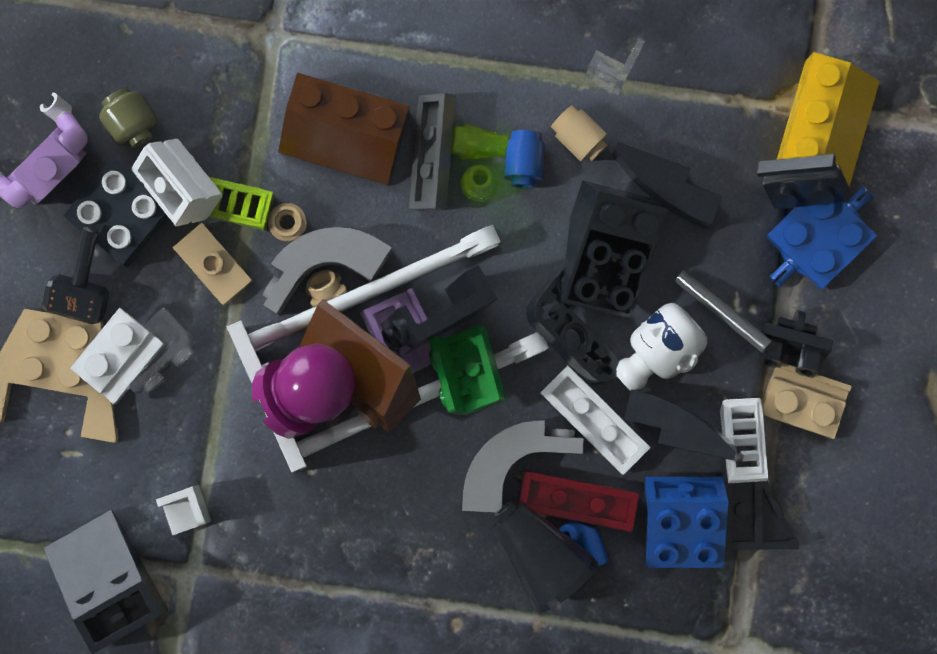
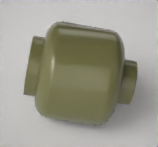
(127, 118)

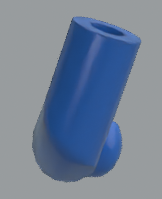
(588, 538)

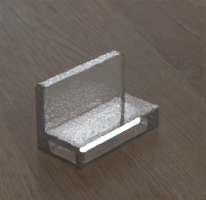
(611, 73)

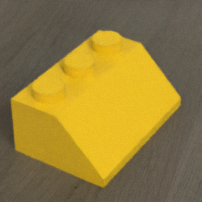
(830, 112)

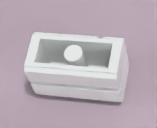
(176, 182)

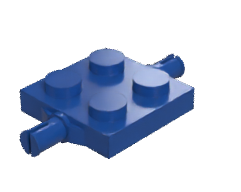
(821, 240)

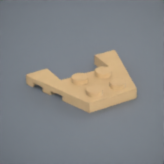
(41, 357)

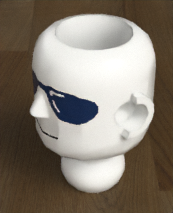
(663, 346)

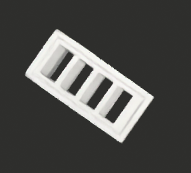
(741, 409)

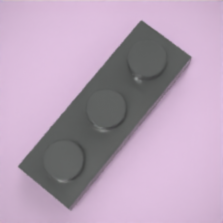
(432, 152)

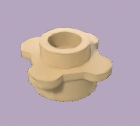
(324, 286)

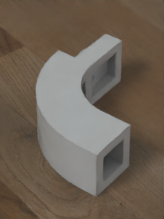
(323, 248)
(490, 465)

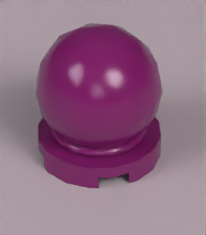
(304, 389)

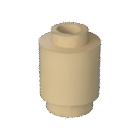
(579, 134)

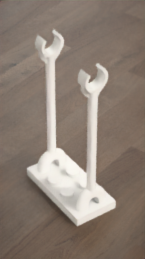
(249, 344)

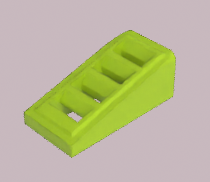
(263, 210)

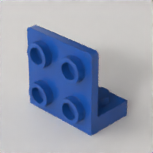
(686, 522)

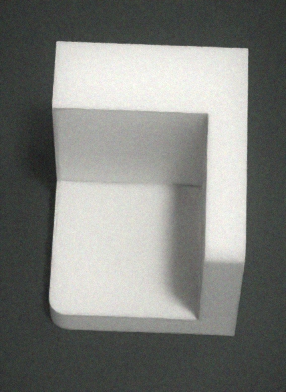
(185, 509)

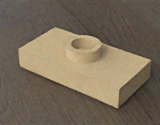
(212, 264)

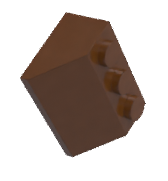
(343, 128)
(382, 379)

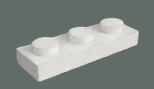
(595, 420)

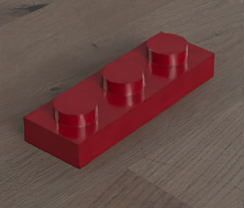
(579, 501)

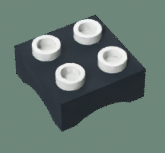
(119, 210)

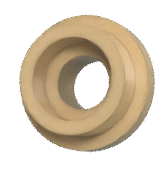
(279, 213)

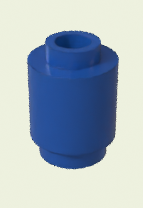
(524, 159)

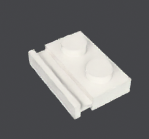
(117, 356)

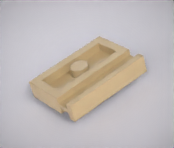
(804, 401)

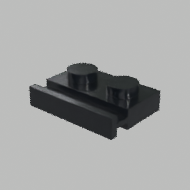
(804, 181)

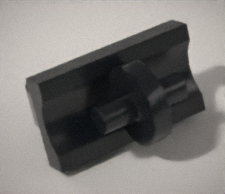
(796, 339)

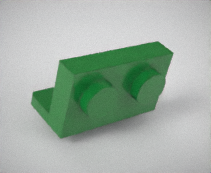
(466, 371)

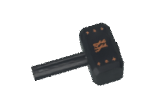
(74, 295)

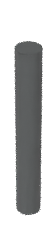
(724, 312)

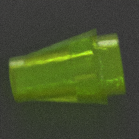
(476, 142)
(477, 192)

